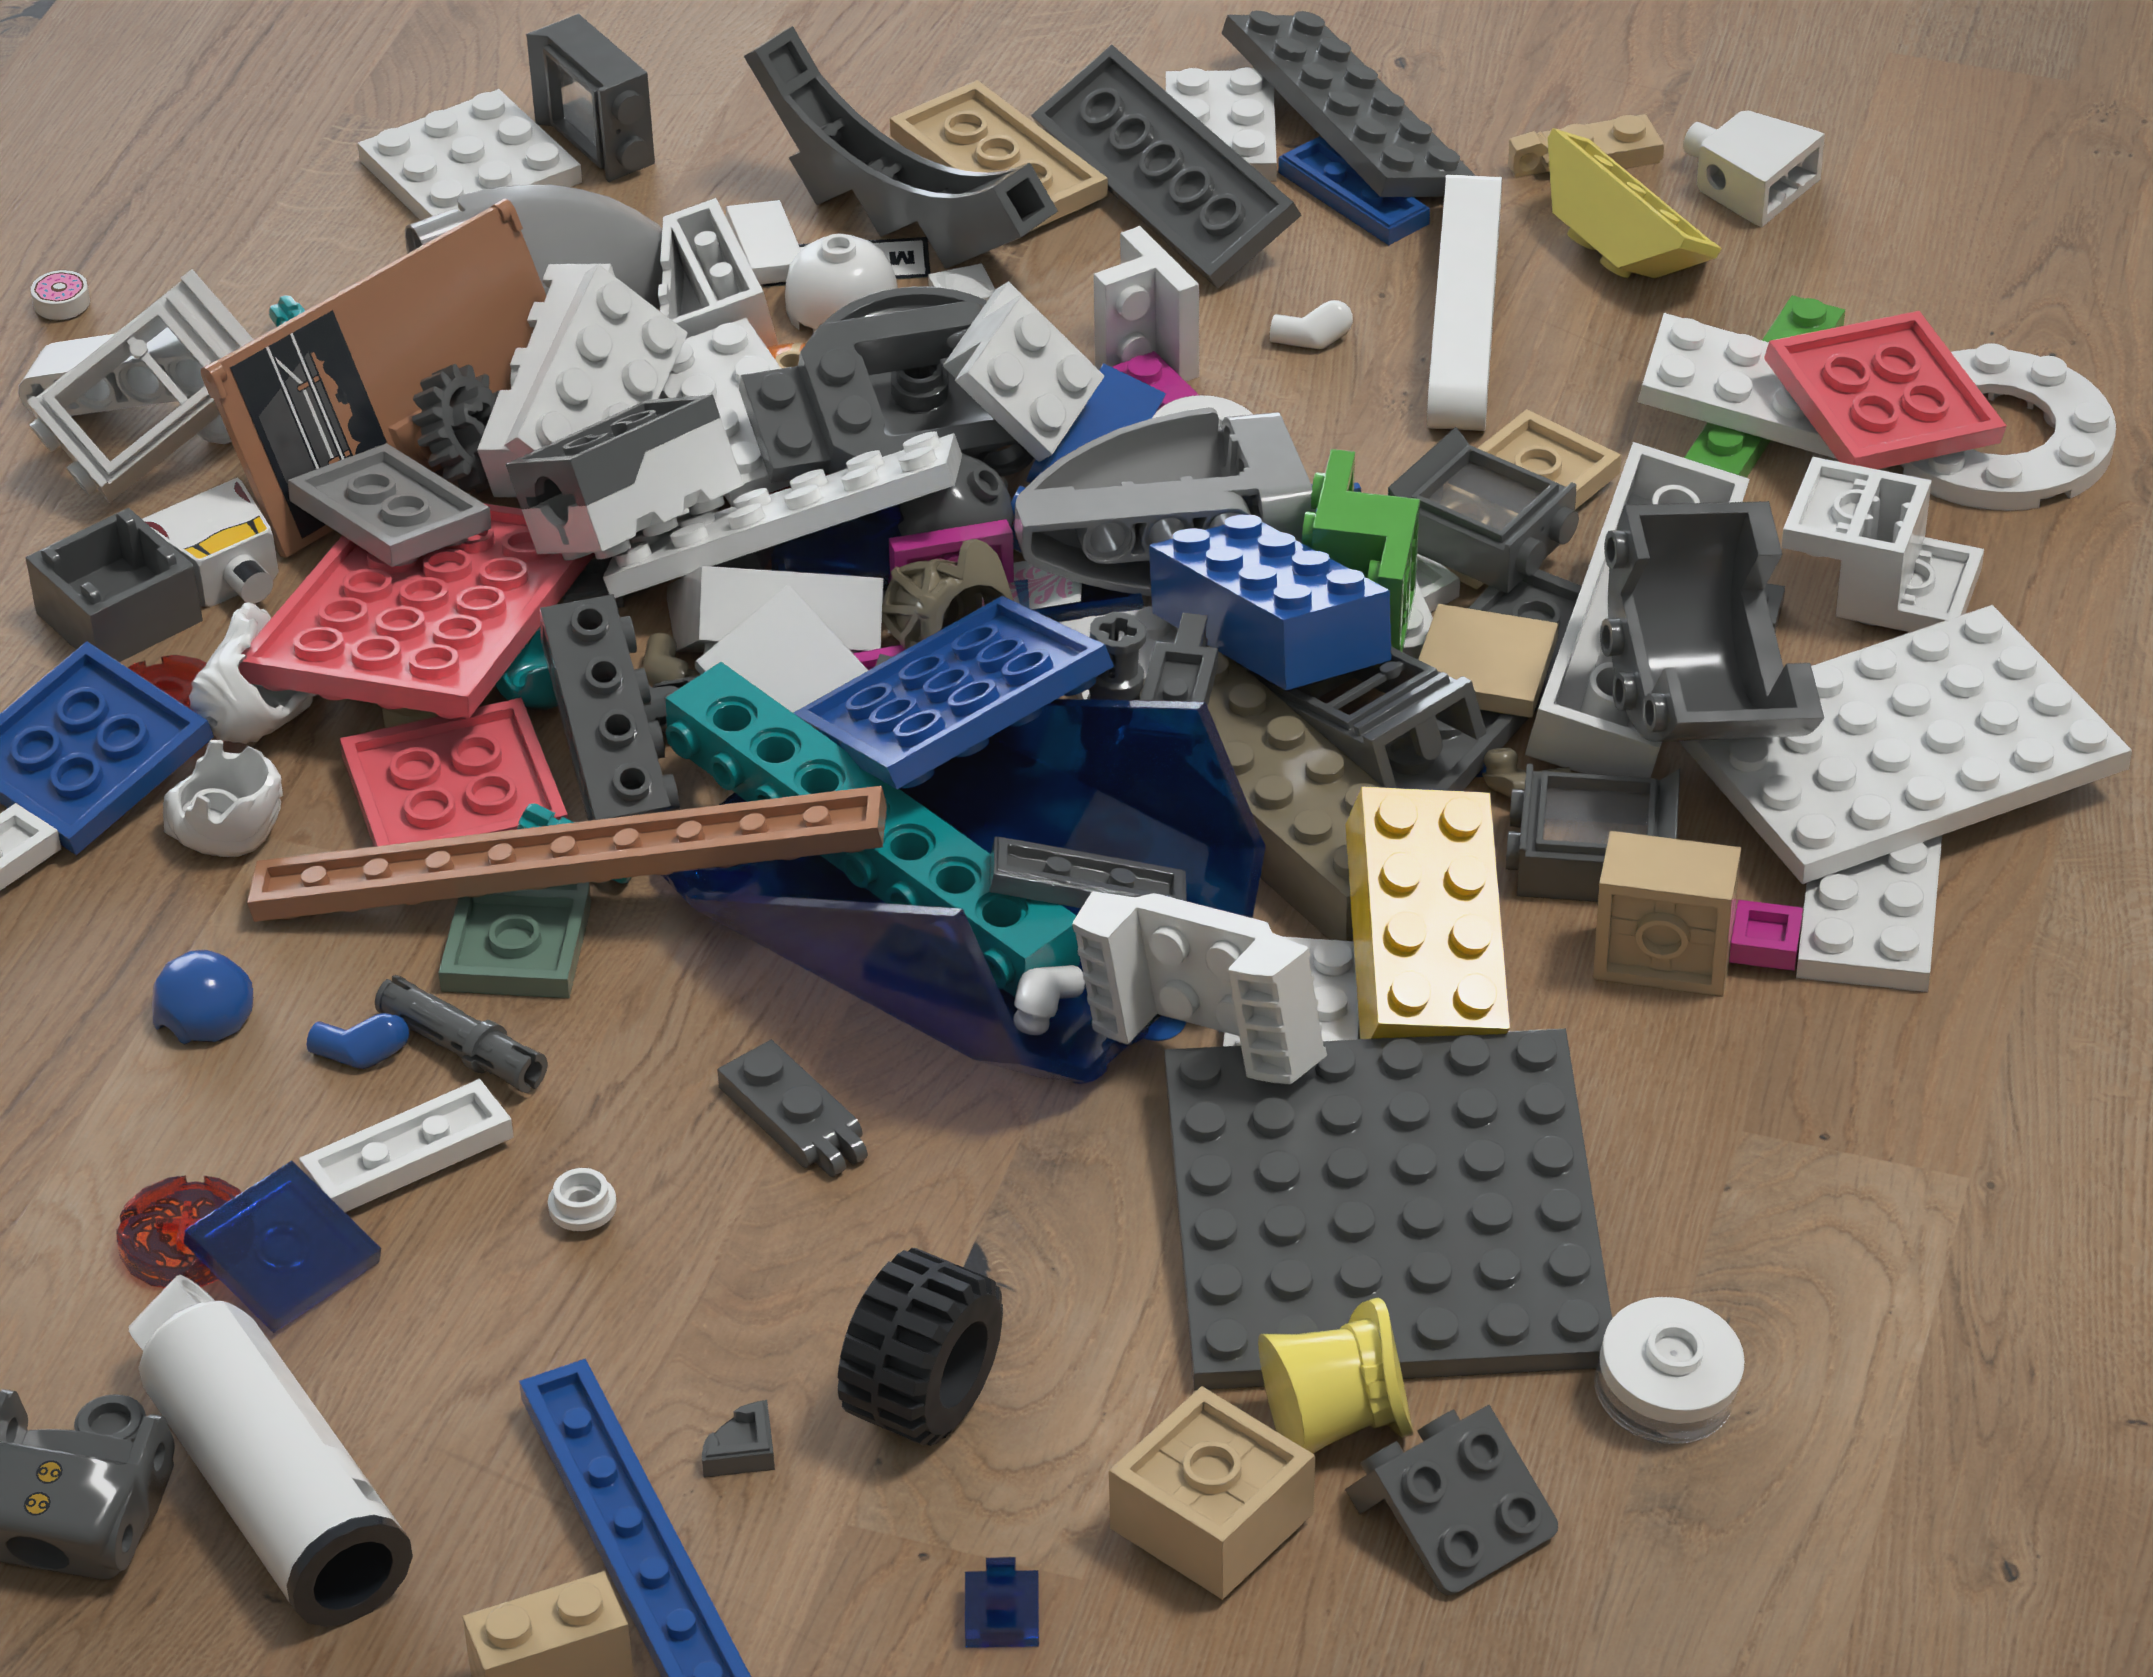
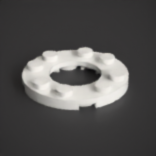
(2065, 464)

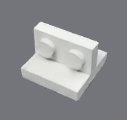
(1146, 307)

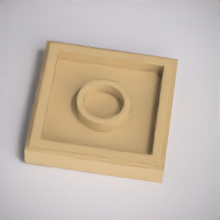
(1496, 651)

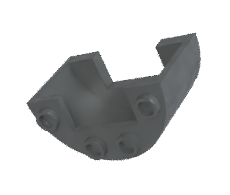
(1696, 626)

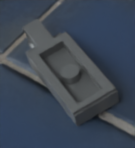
(1182, 668)

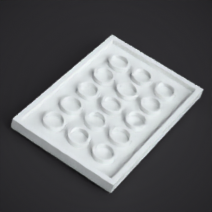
(1915, 746)

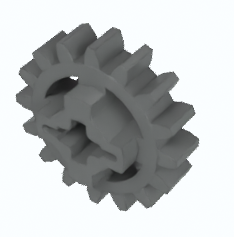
(454, 421)

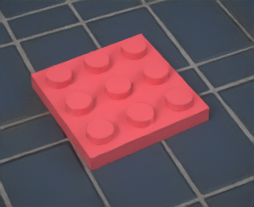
(1884, 392)
(450, 775)

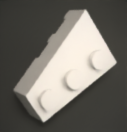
(708, 274)

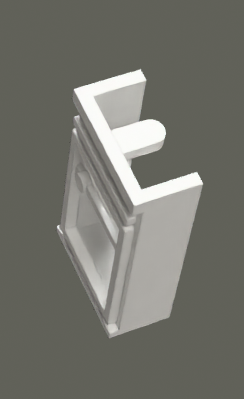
(203, 329)

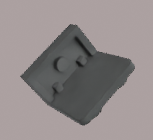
(1459, 1498)

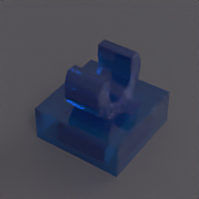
(1001, 1606)

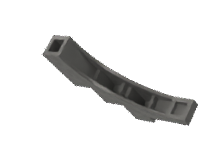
(842, 151)

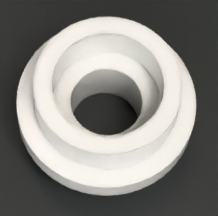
(582, 1200)

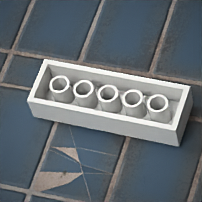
(1577, 712)

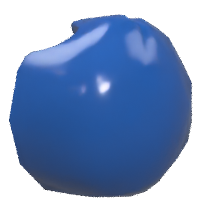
(202, 997)

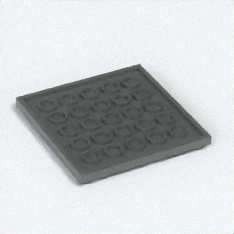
(1394, 1175)

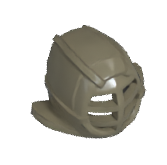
(939, 592)

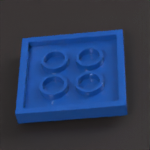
(92, 744)

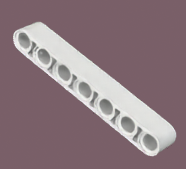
(1464, 303)

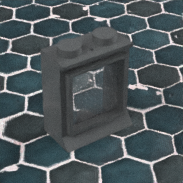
(592, 95)
(1486, 512)
(1569, 823)

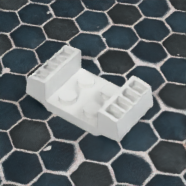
(1203, 970)

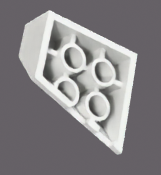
(718, 599)

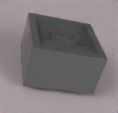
(115, 587)

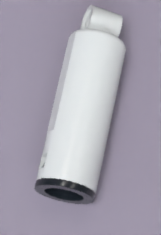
(269, 1456)

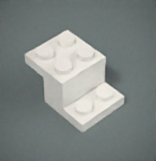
(1023, 371)
(1878, 532)

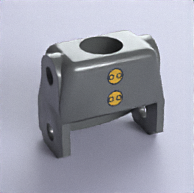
(77, 1496)

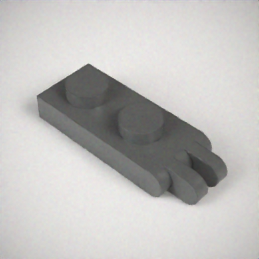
(793, 1108)

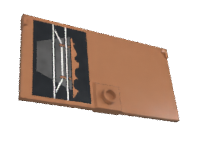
(351, 365)

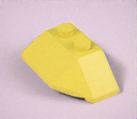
(1618, 213)

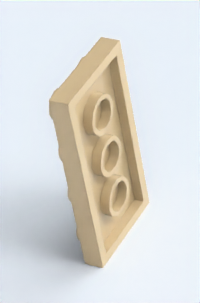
(986, 134)
(1554, 454)

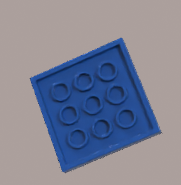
(956, 691)

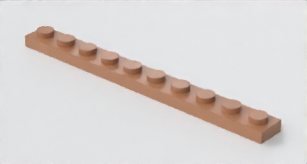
(568, 854)

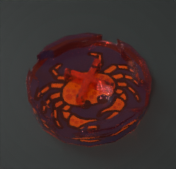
(155, 1226)

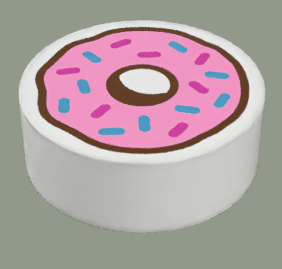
(60, 295)

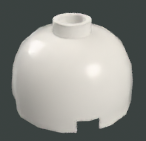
(832, 276)

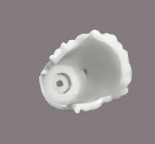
(227, 700)

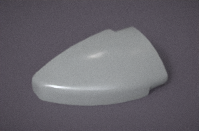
(566, 228)
(1145, 481)

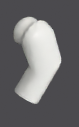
(1314, 330)
(1040, 993)

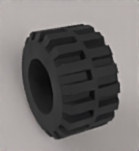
(920, 1346)

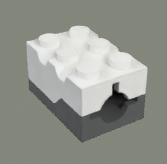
(625, 477)

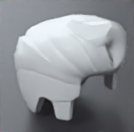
(225, 802)

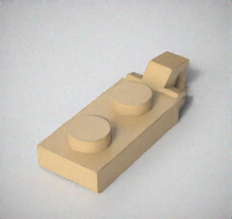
(1626, 140)

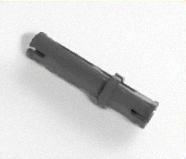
(479, 1043)

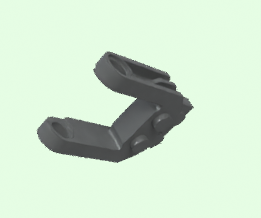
(827, 405)

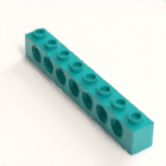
(772, 753)

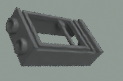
(1411, 702)

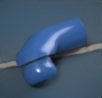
(361, 1044)

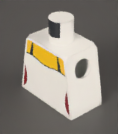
(224, 541)

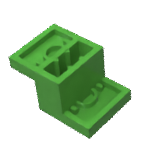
(1366, 535)

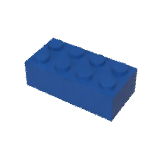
(1272, 601)

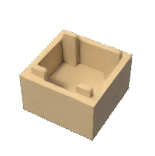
(1666, 913)
(1211, 1492)

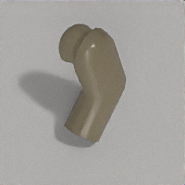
(661, 661)
(1503, 773)

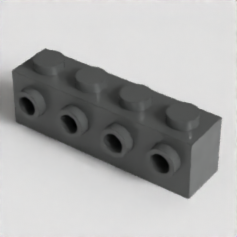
(604, 709)

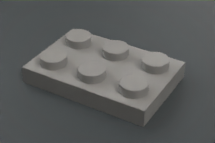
(390, 505)

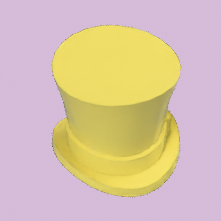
(1336, 1380)

